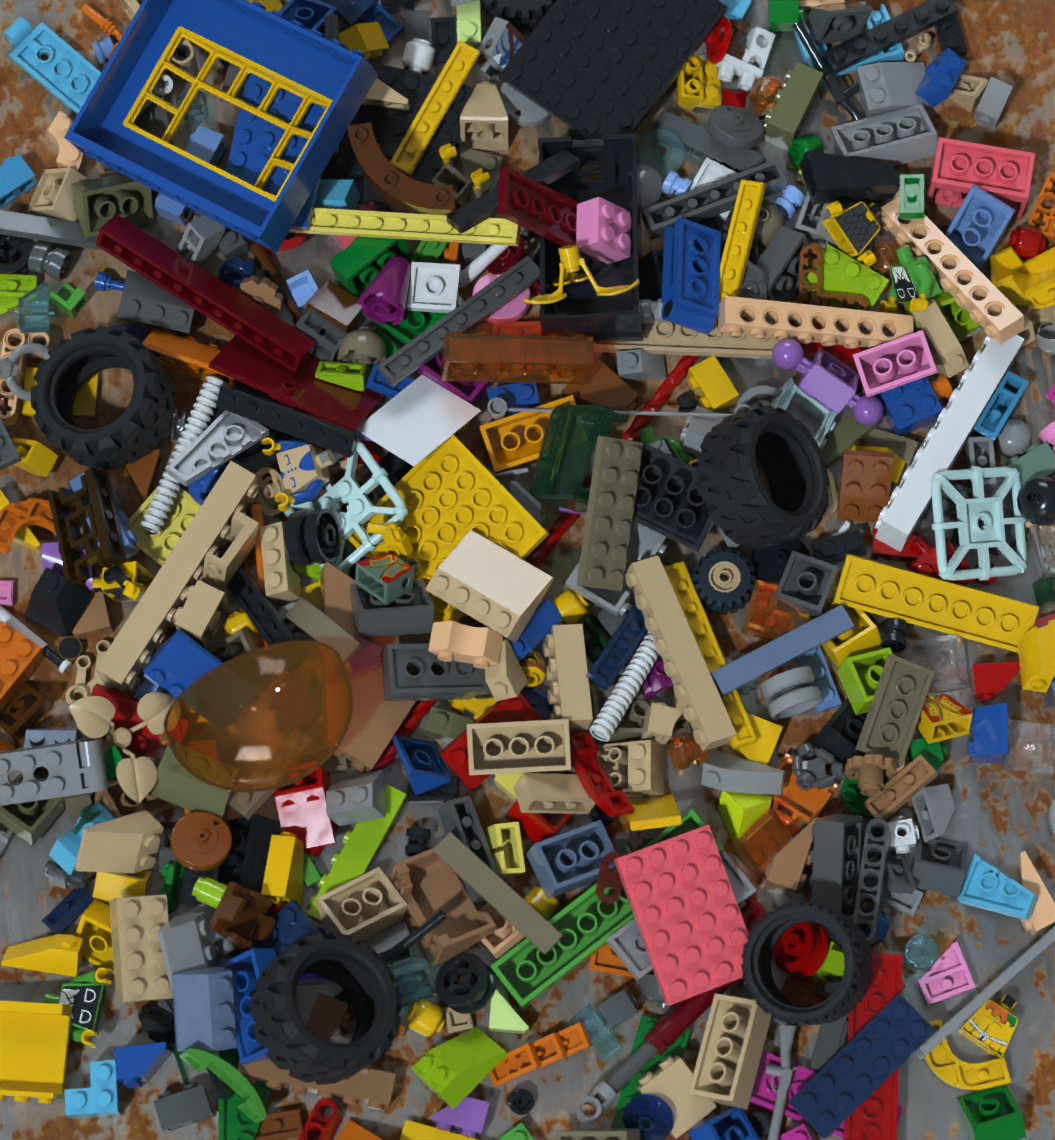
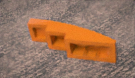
(541, 1054)

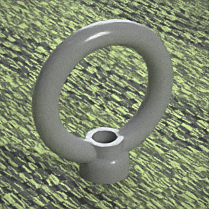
(9, 367)

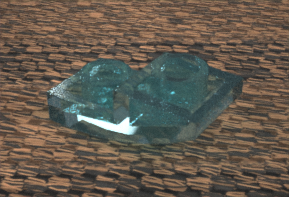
(603, 1040)

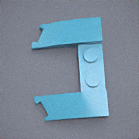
(892, 54)

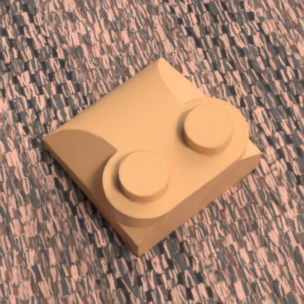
(504, 936)

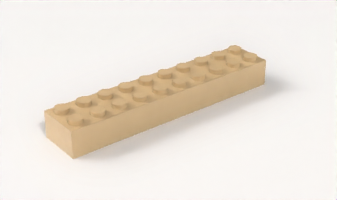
(183, 567)

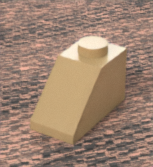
(506, 678)

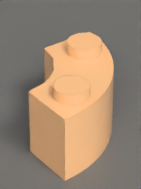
(68, 154)
(465, 644)

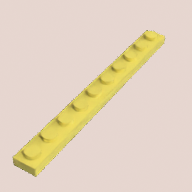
(409, 226)

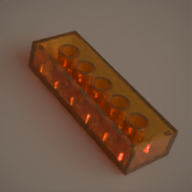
(517, 358)

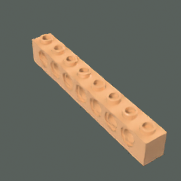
(955, 273)
(803, 315)

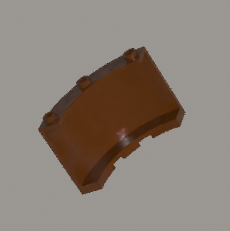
(392, 186)

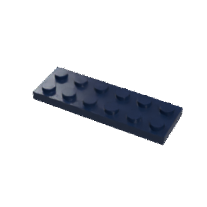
(861, 1066)

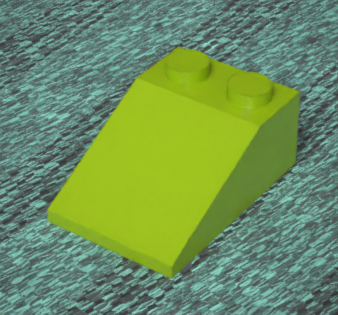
(458, 1065)

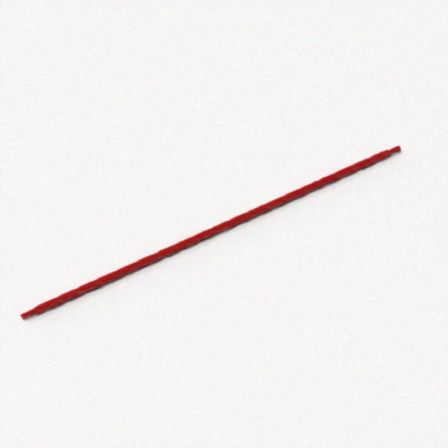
(543, 549)

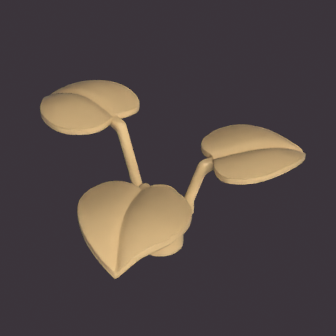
(93, 719)

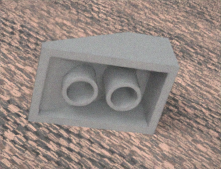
(889, 86)

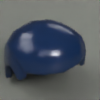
(235, 270)

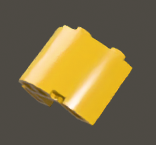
(1025, 282)
(1037, 657)

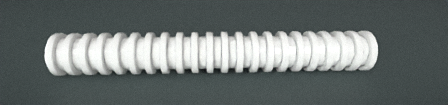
(194, 428)
(625, 690)

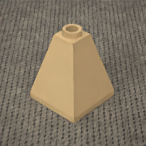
(484, 120)

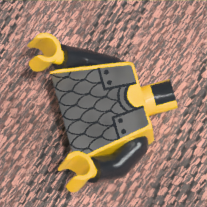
(854, 228)
(124, 581)

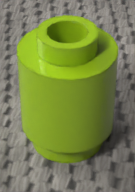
(208, 891)

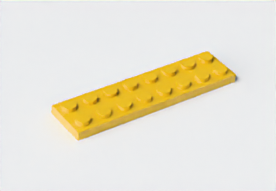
(934, 603)

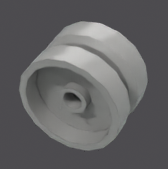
(791, 693)

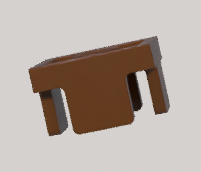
(242, 917)

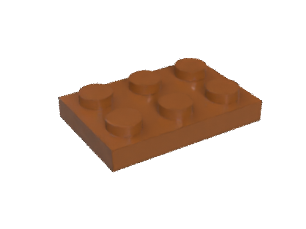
(864, 485)

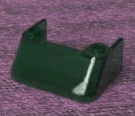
(567, 453)

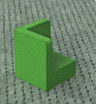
(69, 299)

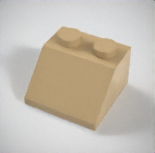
(54, 194)

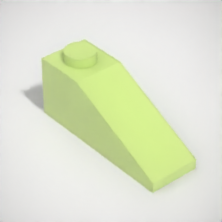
(469, 23)

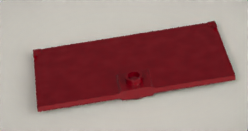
(299, 389)

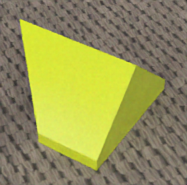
(742, 811)

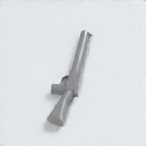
(786, 1038)

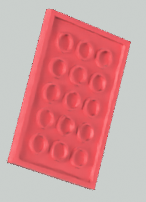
(685, 913)

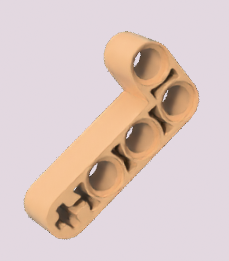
(13, 401)

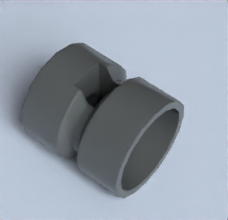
(46, 259)

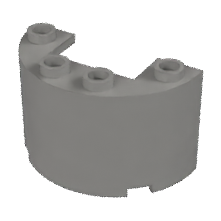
(642, 545)

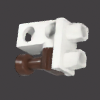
(747, 61)

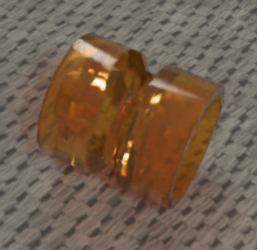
(685, 752)

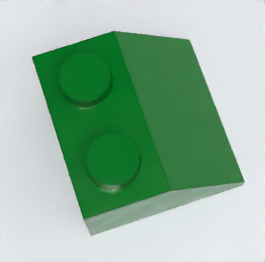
(992, 1115)

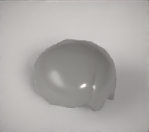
(1046, 339)
(1014, 438)

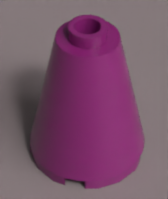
(388, 292)

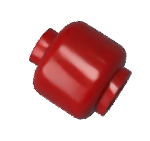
(1027, 241)

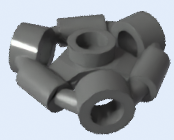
(808, 771)

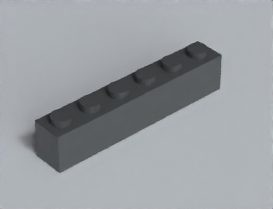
(710, 199)

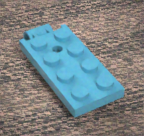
(65, 72)

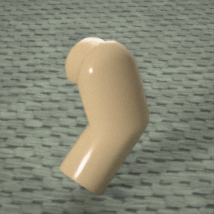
(918, 46)

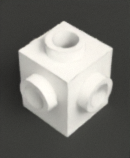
(907, 829)

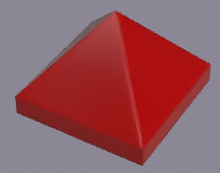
(734, 97)

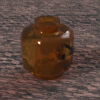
(764, 93)
(885, 256)

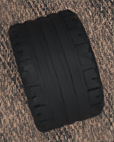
(758, 956)

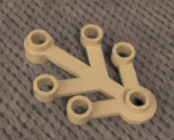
(80, 683)

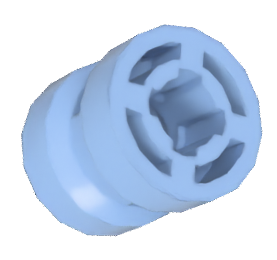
(675, 185)
(789, 201)

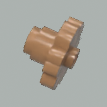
(262, 292)
(870, 772)

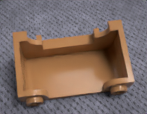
(430, 886)

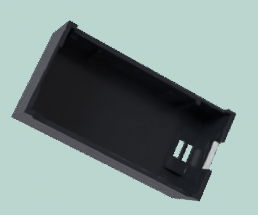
(582, 311)

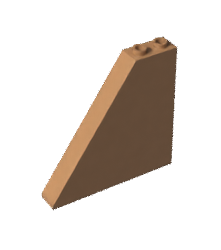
(372, 718)

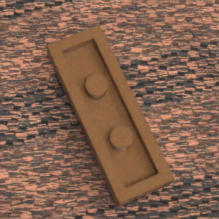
(901, 788)

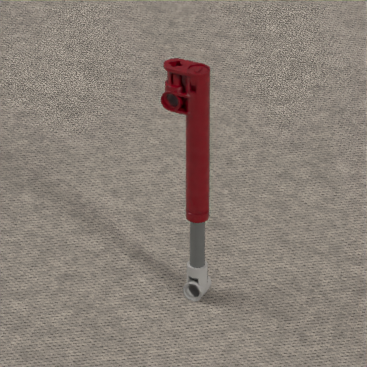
(662, 1035)

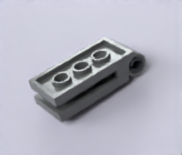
(454, 681)

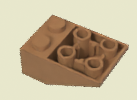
(787, 867)

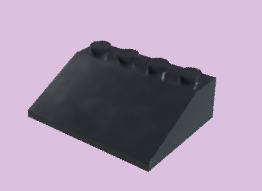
(671, 499)

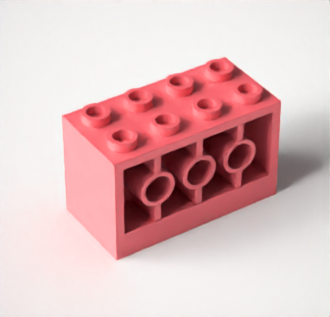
(994, 169)

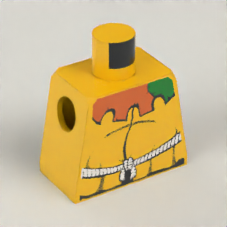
(992, 1026)

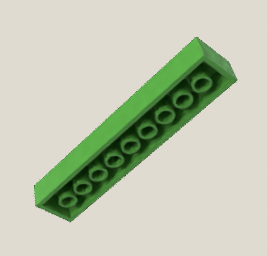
(584, 929)

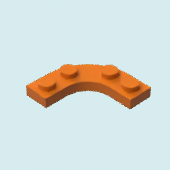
(21, 514)

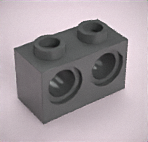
(327, 335)

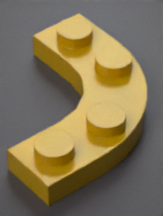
(963, 1074)

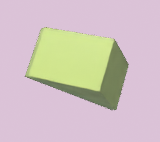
(504, 1018)

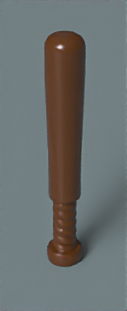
(270, 270)

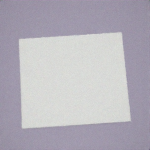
(418, 420)

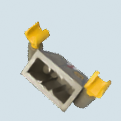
(463, 188)

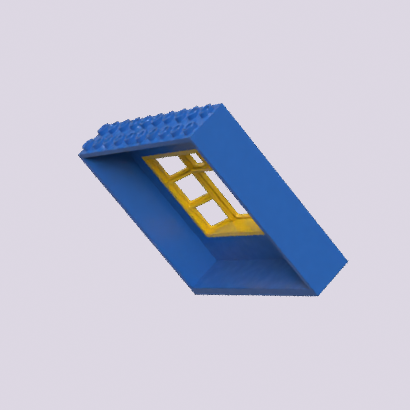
(259, 45)

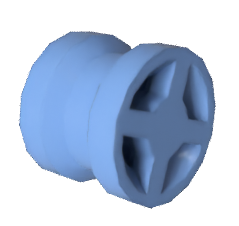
(102, 49)

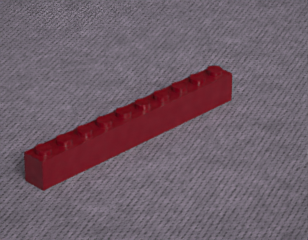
(205, 293)

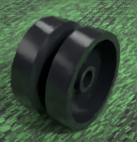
(312, 537)

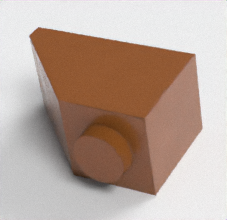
(145, 471)

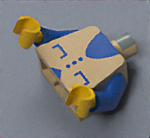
(302, 470)

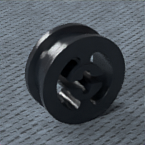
(18, 255)
(455, 993)

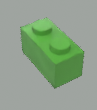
(311, 875)

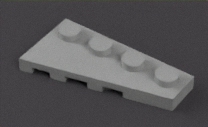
(216, 445)

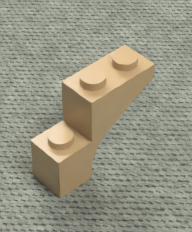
(661, 719)

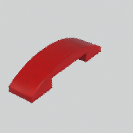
(594, 779)

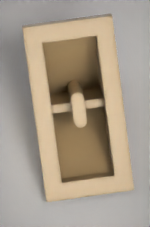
(968, 91)

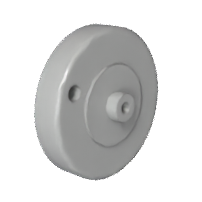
(521, 109)

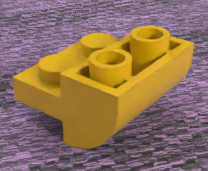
(699, 85)

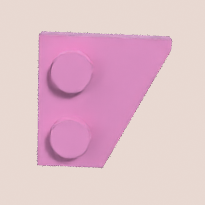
(946, 977)

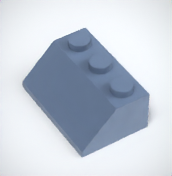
(204, 1009)

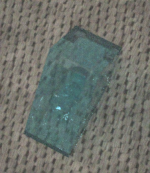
(34, 310)

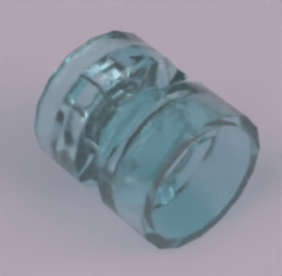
(919, 953)

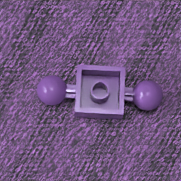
(828, 381)

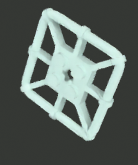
(359, 508)
(970, 535)

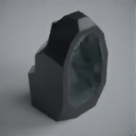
(157, 1023)

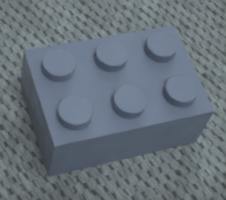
(570, 858)

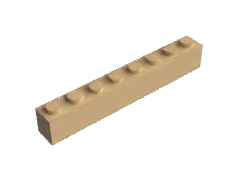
(680, 653)

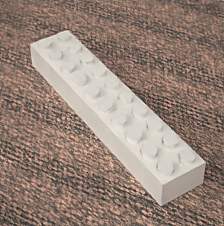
(945, 440)

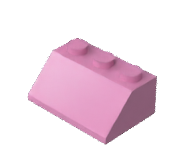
(895, 363)

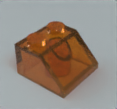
(762, 842)

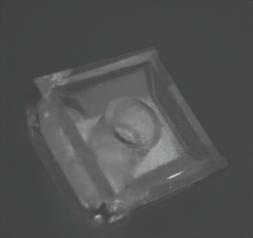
(1030, 746)

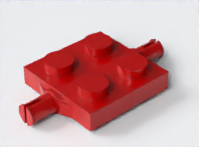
(927, 560)

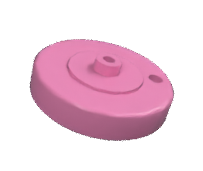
(509, 312)

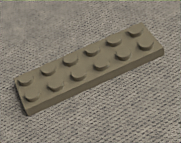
(609, 513)

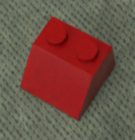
(538, 825)

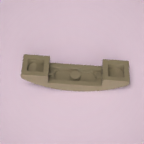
(322, 629)

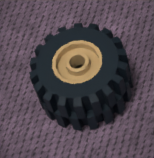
(724, 581)

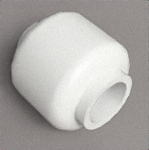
(418, 55)

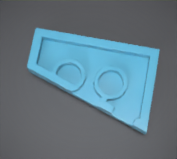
(993, 891)

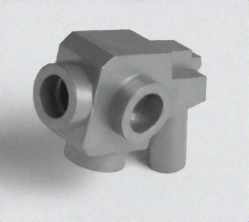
(59, 877)

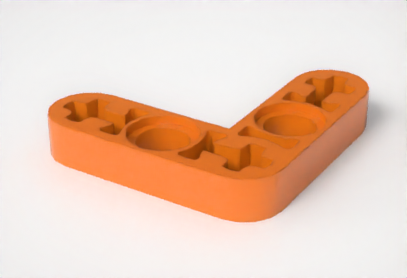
(1047, 193)

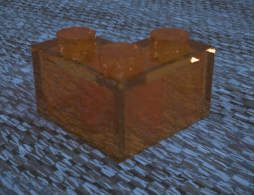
(762, 618)

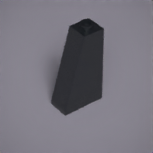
(846, 178)

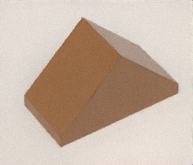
(95, 620)

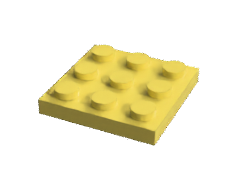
(160, 545)

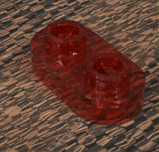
(610, 879)

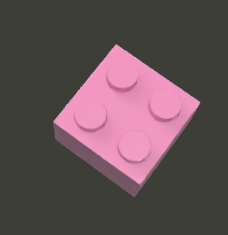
(603, 230)

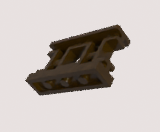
(103, 524)

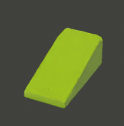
(343, 374)

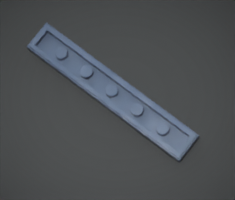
(782, 650)

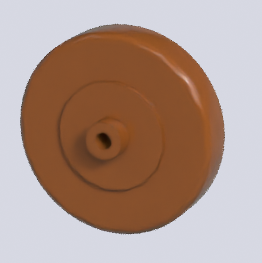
(201, 841)

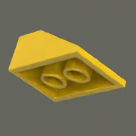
(857, 641)

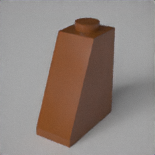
(603, 389)

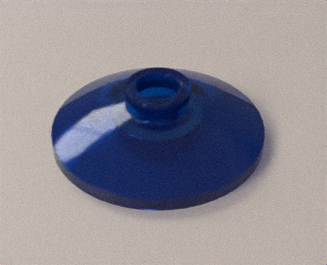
(650, 1108)

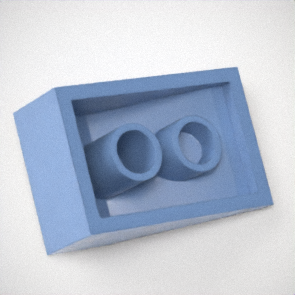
(979, 225)

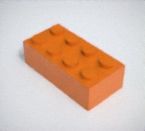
(17, 661)

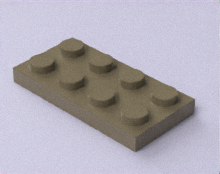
(895, 709)

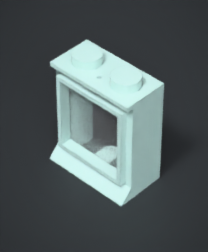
(807, 410)

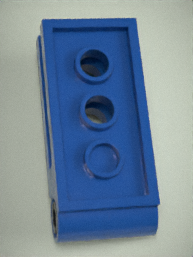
(691, 275)

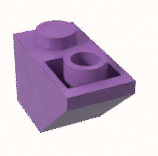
(467, 1116)

